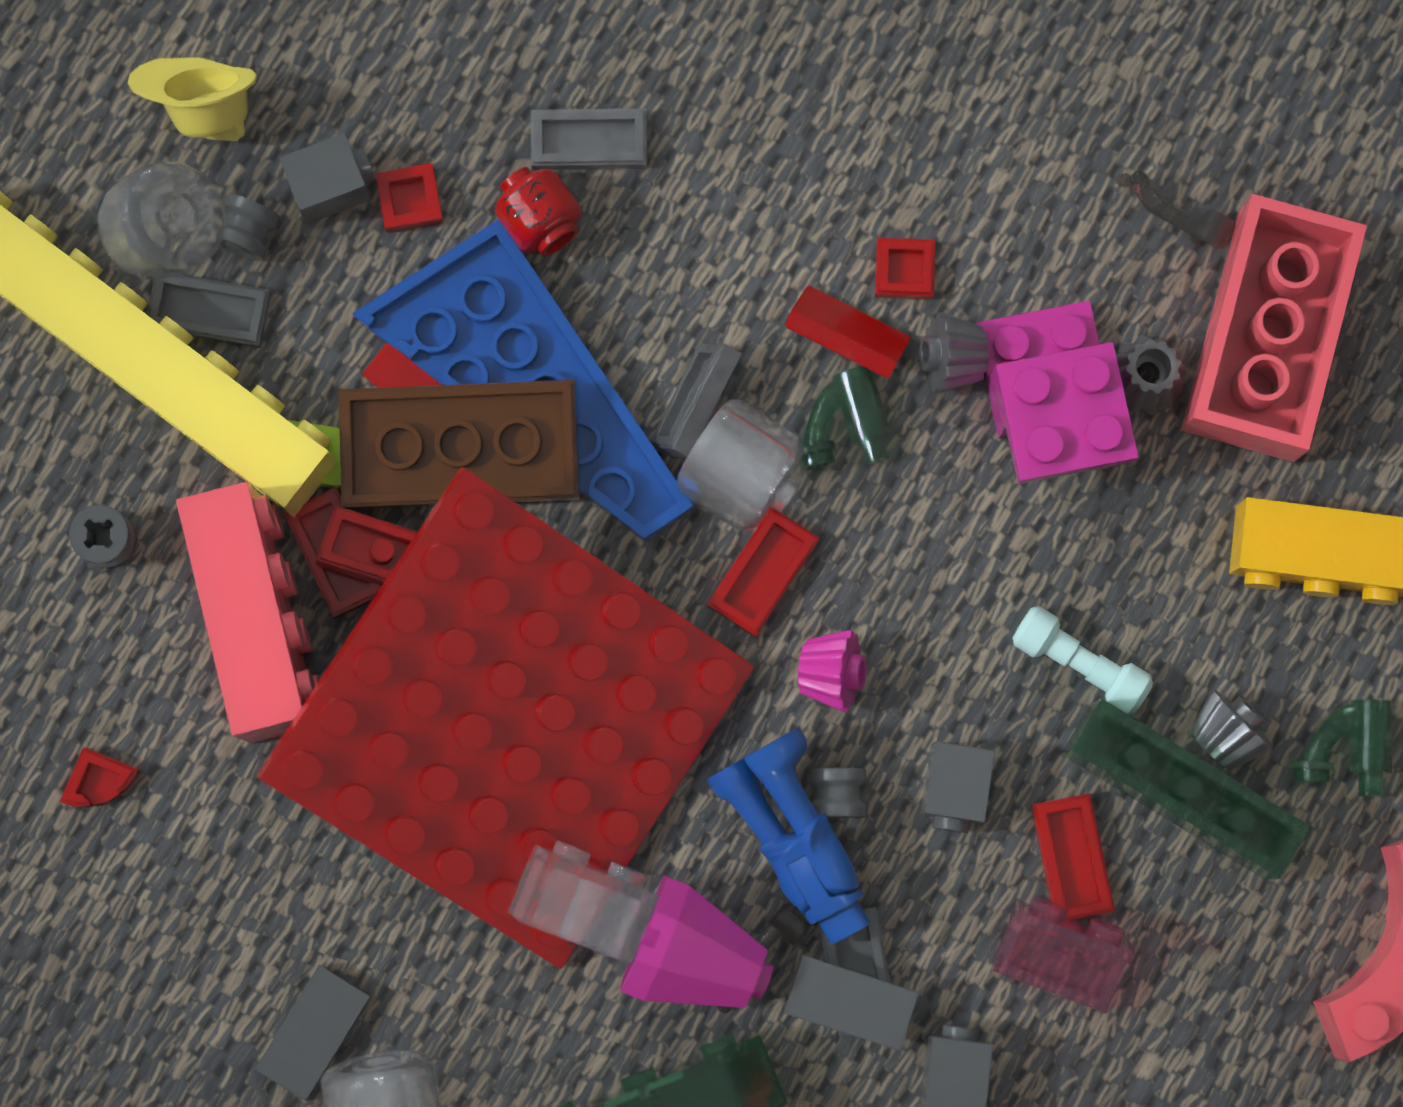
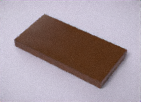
(412, 441)

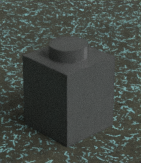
(328, 177)
(957, 786)
(956, 1069)

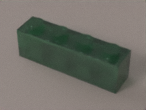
(1185, 790)

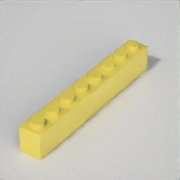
(158, 365)

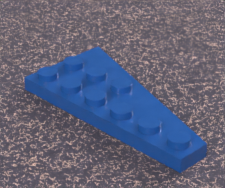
(491, 320)

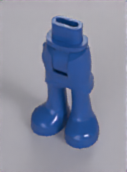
(807, 862)

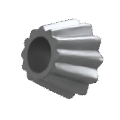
(953, 353)
(1165, 363)
(1230, 731)

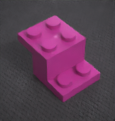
(1057, 393)

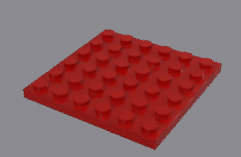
(503, 706)

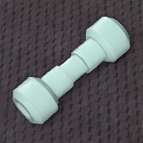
(1124, 686)

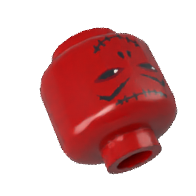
(538, 211)

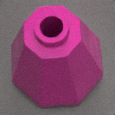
(695, 954)

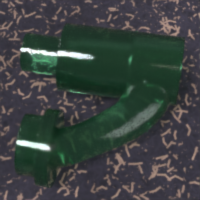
(863, 413)
(1370, 746)

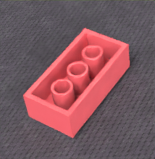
(1274, 328)
(248, 608)

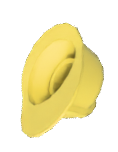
(197, 94)

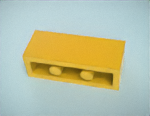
(1318, 549)

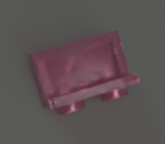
(1063, 954)

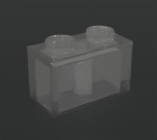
(583, 901)

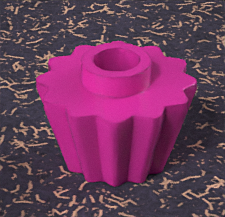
(832, 669)

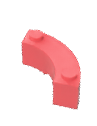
(1370, 1004)

